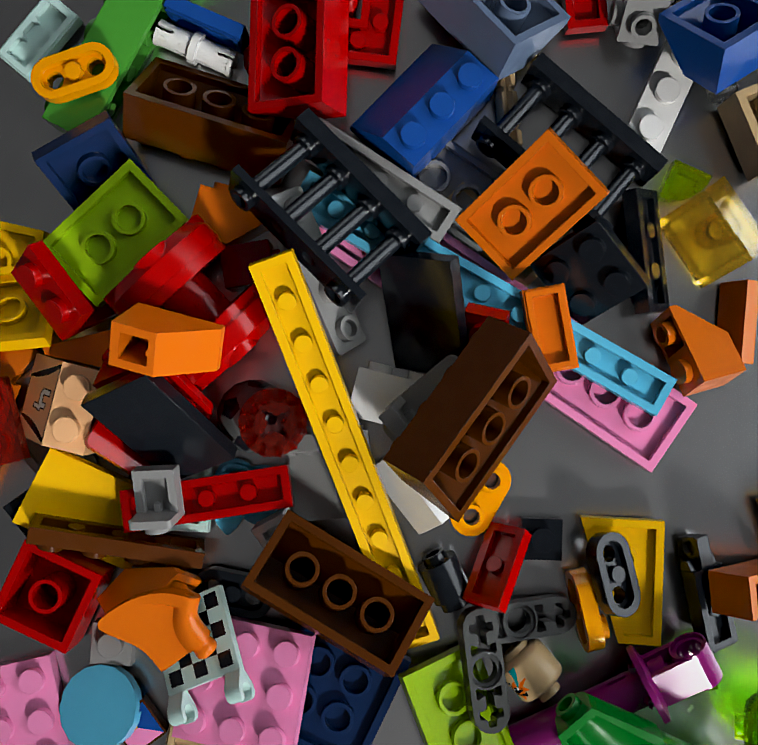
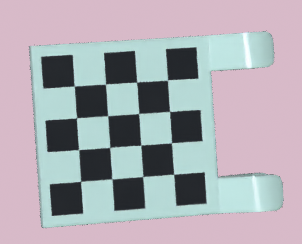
(224, 661)

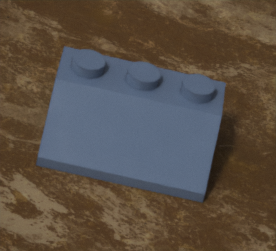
(500, 32)

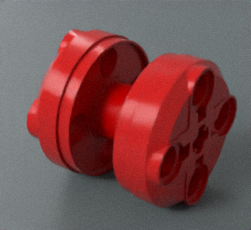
(175, 280)

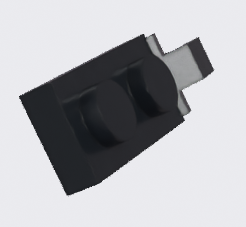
(697, 560)

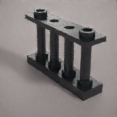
(585, 114)
(341, 172)

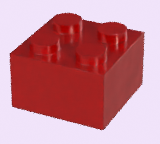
(53, 595)

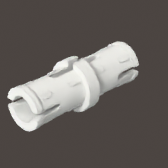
(195, 48)

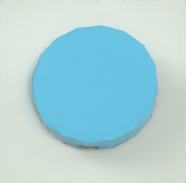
(100, 706)

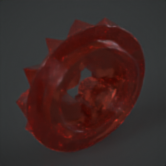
(253, 422)

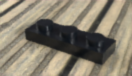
(645, 244)

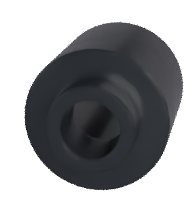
(444, 579)

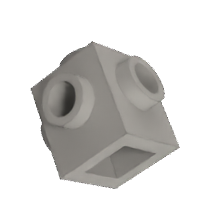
(637, 21)

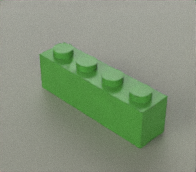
(127, 32)

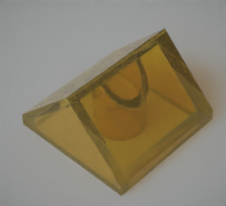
(712, 232)

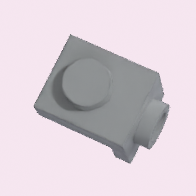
(157, 498)

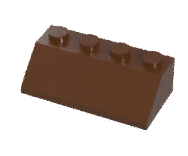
(202, 118)
(472, 417)
(338, 594)

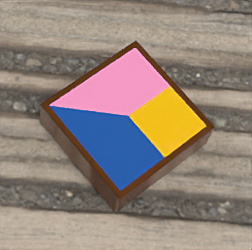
(151, 725)

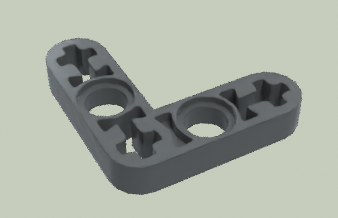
(498, 633)

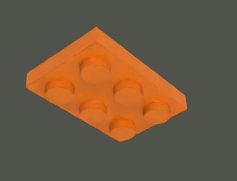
(532, 204)

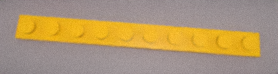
(334, 419)

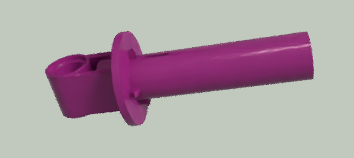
(652, 681)

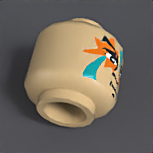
(531, 670)

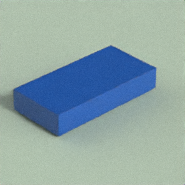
(215, 26)

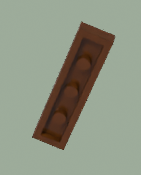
(101, 539)

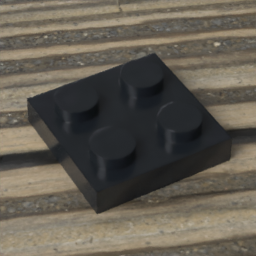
(593, 268)

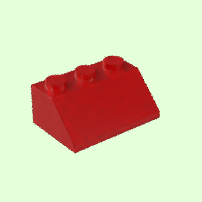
(298, 57)

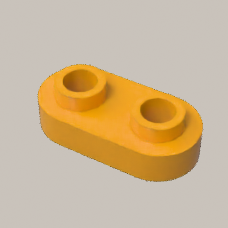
(76, 68)
(486, 503)
(590, 624)

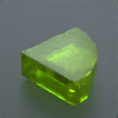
(682, 182)

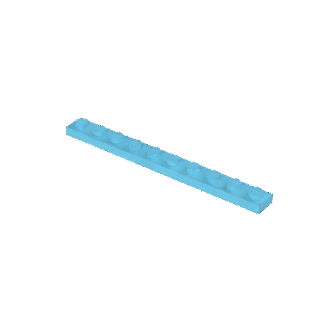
(597, 357)

